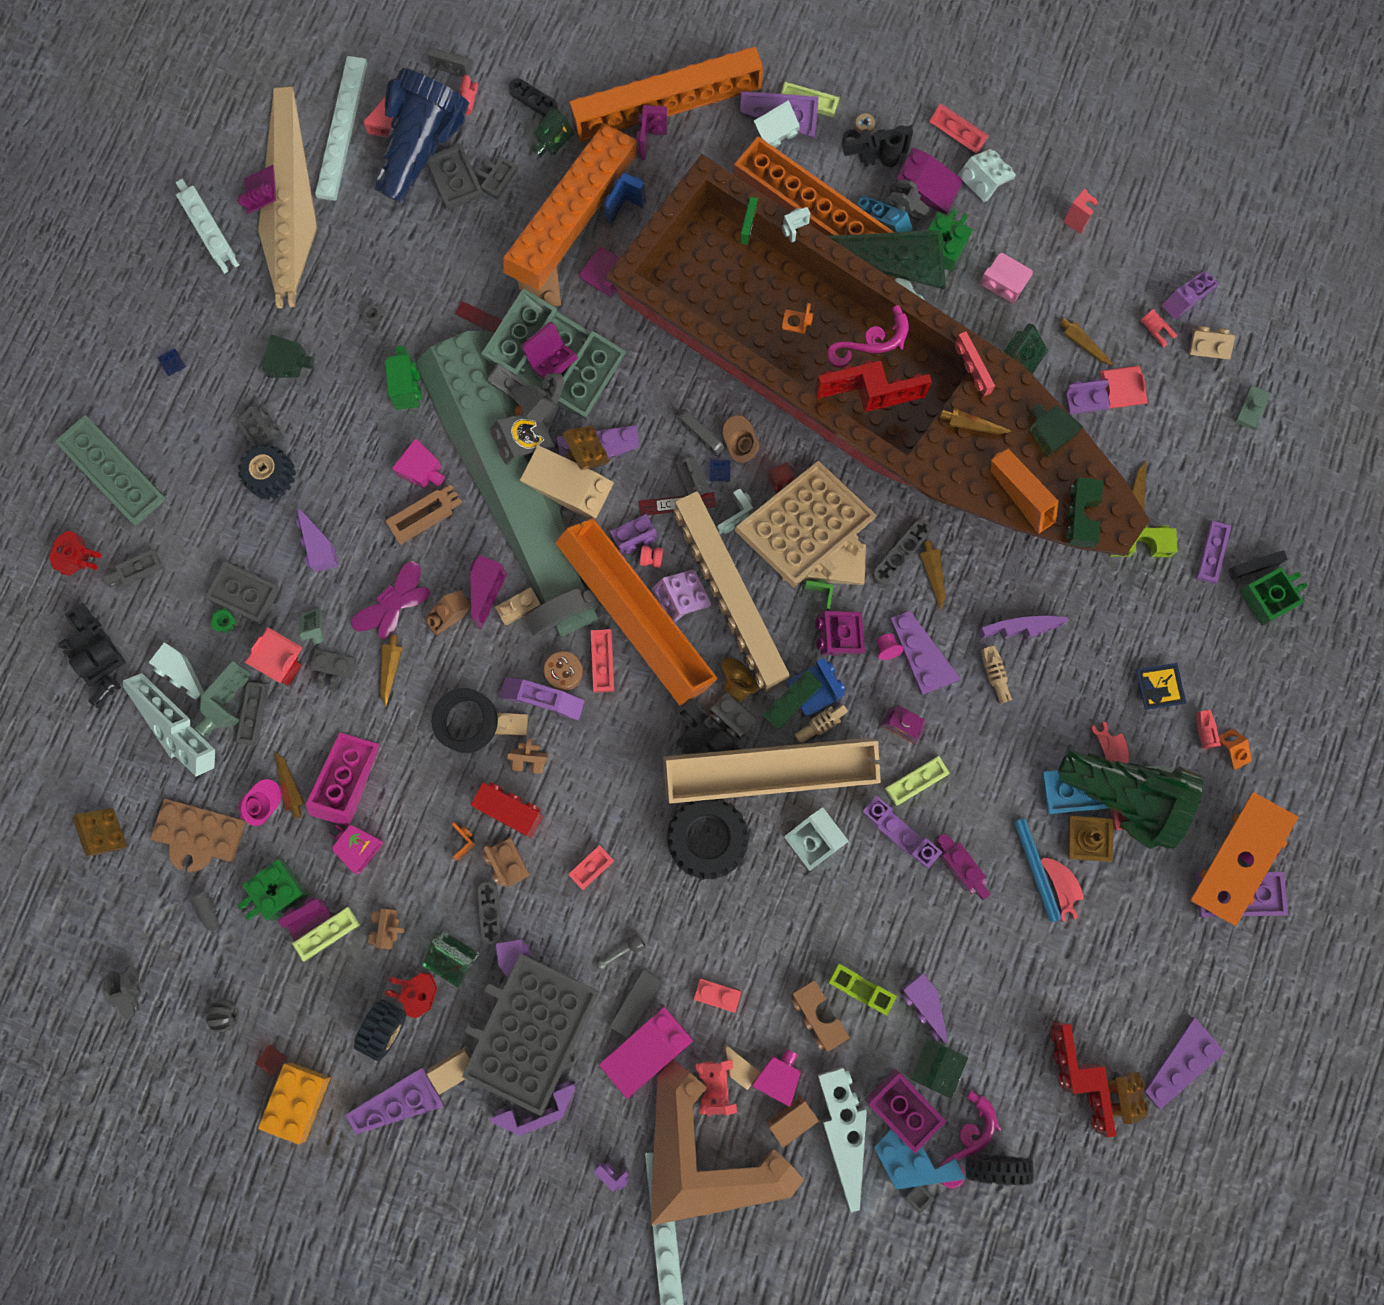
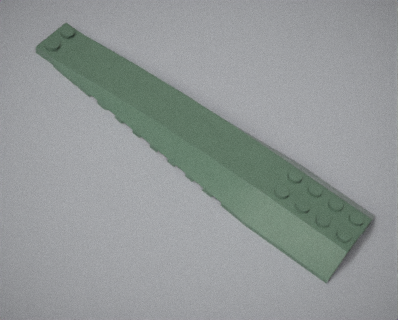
(530, 521)

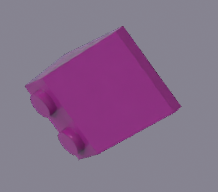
(934, 181)
(486, 583)
(905, 1110)

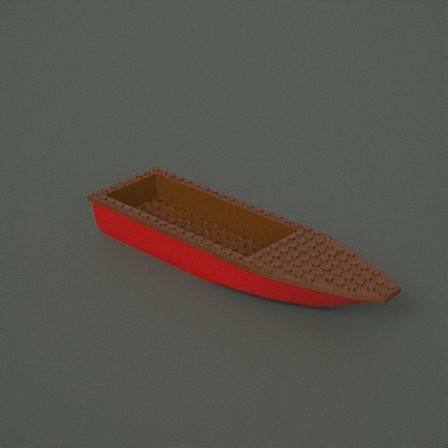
(731, 306)

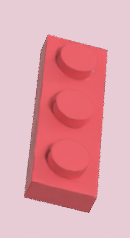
(959, 128)
(974, 364)
(602, 661)

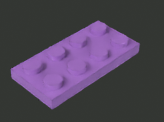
(1269, 897)

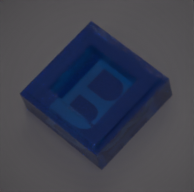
(171, 362)
(720, 470)

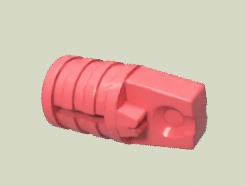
(1207, 730)

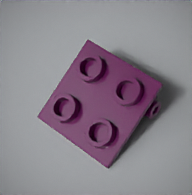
(258, 190)

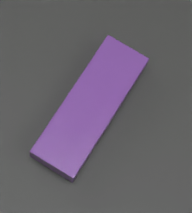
(1213, 552)

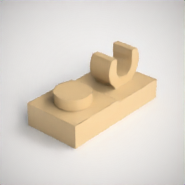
(518, 606)

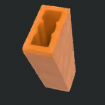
(1025, 490)

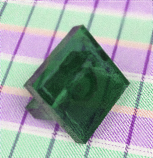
(1027, 348)
(450, 959)
(939, 1068)

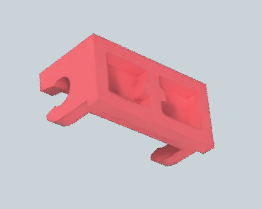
(1079, 212)

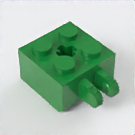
(954, 236)
(403, 380)
(1277, 583)
(261, 891)

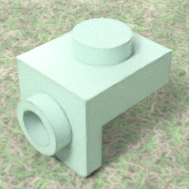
(794, 220)

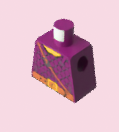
(904, 723)

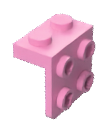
(1006, 277)

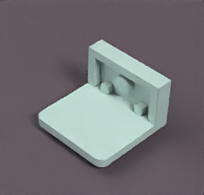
(985, 173)

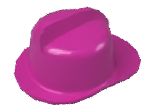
(259, 802)

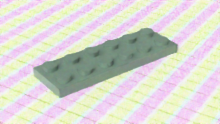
(110, 470)

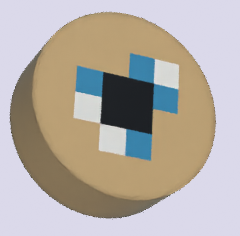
(865, 121)

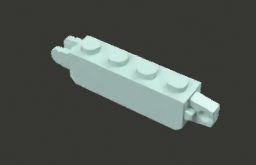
(205, 225)

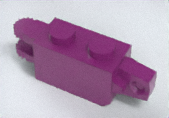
(962, 866)

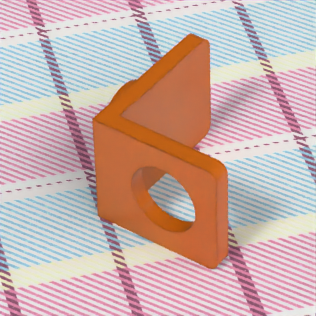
(805, 319)
(1238, 749)
(466, 834)

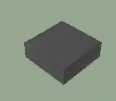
(919, 1198)

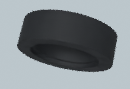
(441, 712)

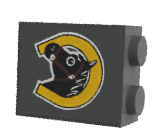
(519, 437)

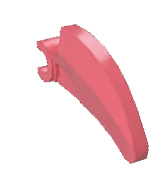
(1113, 747)
(1065, 885)

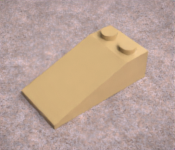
(565, 483)
(849, 568)

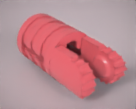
(468, 91)
(1156, 324)

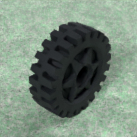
(999, 1169)

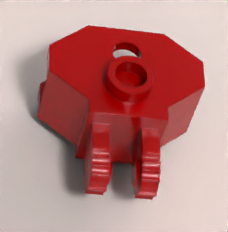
(72, 555)
(412, 993)

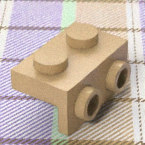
(1211, 343)

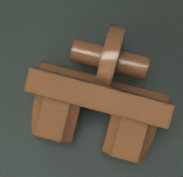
(528, 755)
(387, 929)

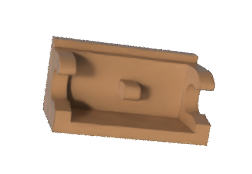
(792, 1121)

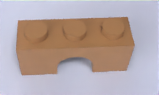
(828, 1034)

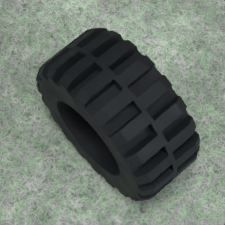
(707, 867)

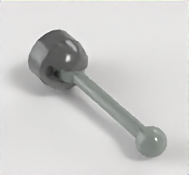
(634, 944)

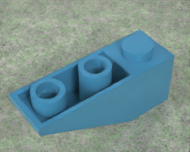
(891, 217)

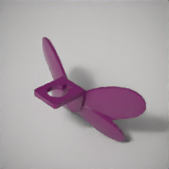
(391, 601)

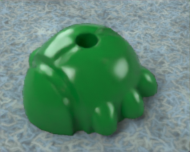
(218, 620)

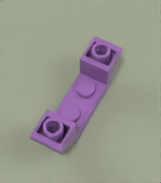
(542, 696)
(901, 834)
(508, 1119)

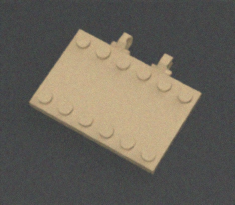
(807, 525)

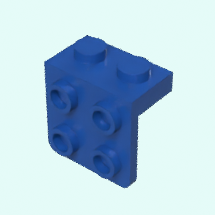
(625, 188)
(828, 694)

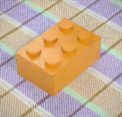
(294, 1103)

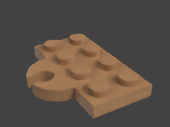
(196, 834)

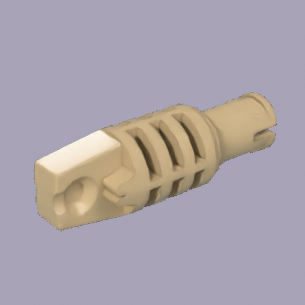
(996, 673)
(821, 723)

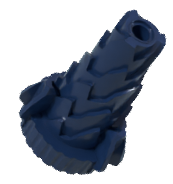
(422, 117)

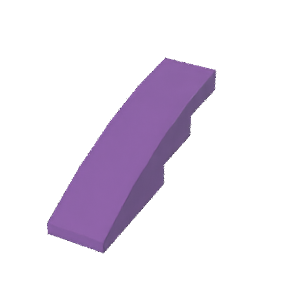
(1030, 626)

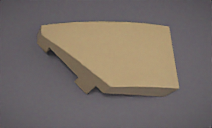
(742, 1070)

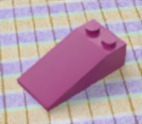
(342, 780)
(646, 1052)

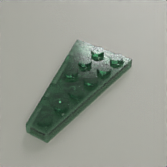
(901, 254)

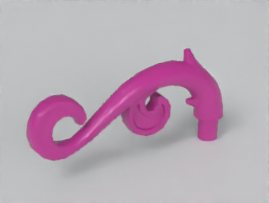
(871, 346)
(966, 1131)

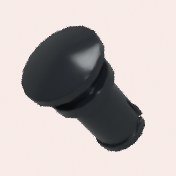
(104, 691)

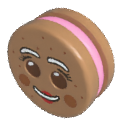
(563, 671)

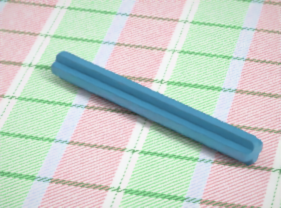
(1037, 870)

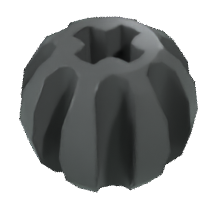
(222, 1015)

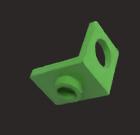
(821, 586)

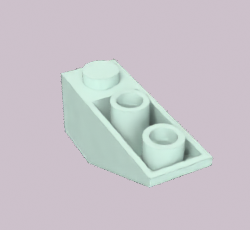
(178, 668)

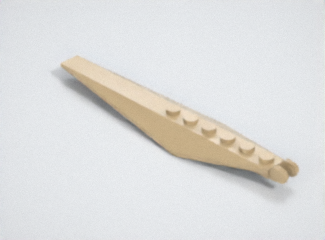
(289, 222)

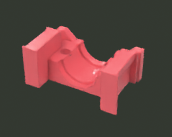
(716, 1095)

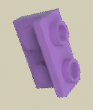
(1087, 396)
(634, 534)
(607, 1175)

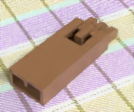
(416, 517)

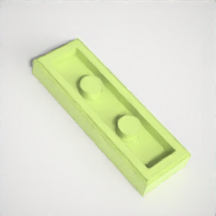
(827, 103)
(917, 781)
(326, 934)

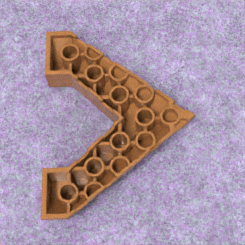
(677, 1185)

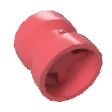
(646, 556)

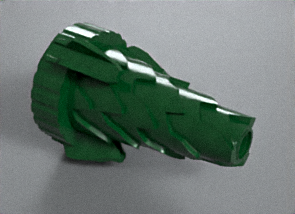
(1153, 798)

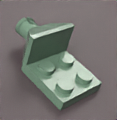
(218, 694)

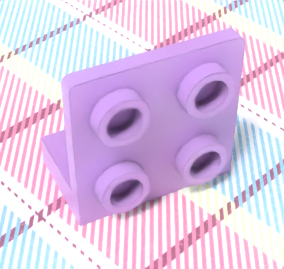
(681, 594)

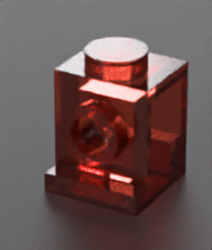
(780, 477)

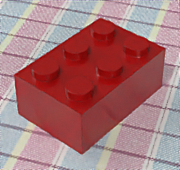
(507, 809)

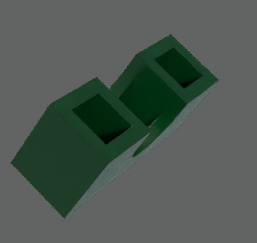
(1081, 530)
(793, 700)

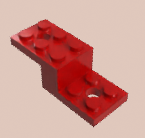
(872, 385)
(1083, 1079)

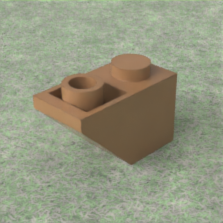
(447, 611)

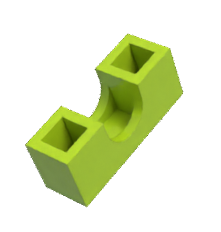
(1161, 541)
(861, 989)

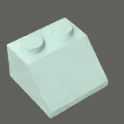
(777, 125)
(816, 838)

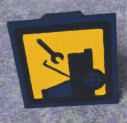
(1160, 686)

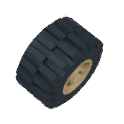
(266, 471)
(379, 1030)

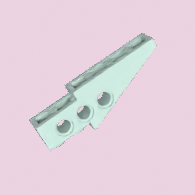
(170, 725)
(846, 1154)

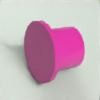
(888, 647)

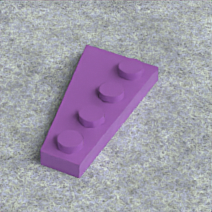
(804, 108)
(614, 441)
(923, 657)
(1183, 1064)
(403, 1100)

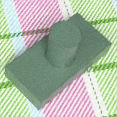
(1252, 407)
(312, 626)

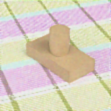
(512, 724)

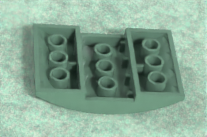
(582, 379)

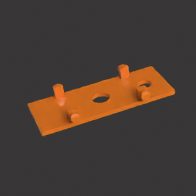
(1258, 830)

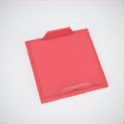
(1125, 386)
(273, 654)

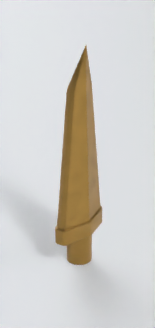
(1078, 335)
(967, 421)
(1140, 485)
(933, 567)
(389, 663)
(290, 792)

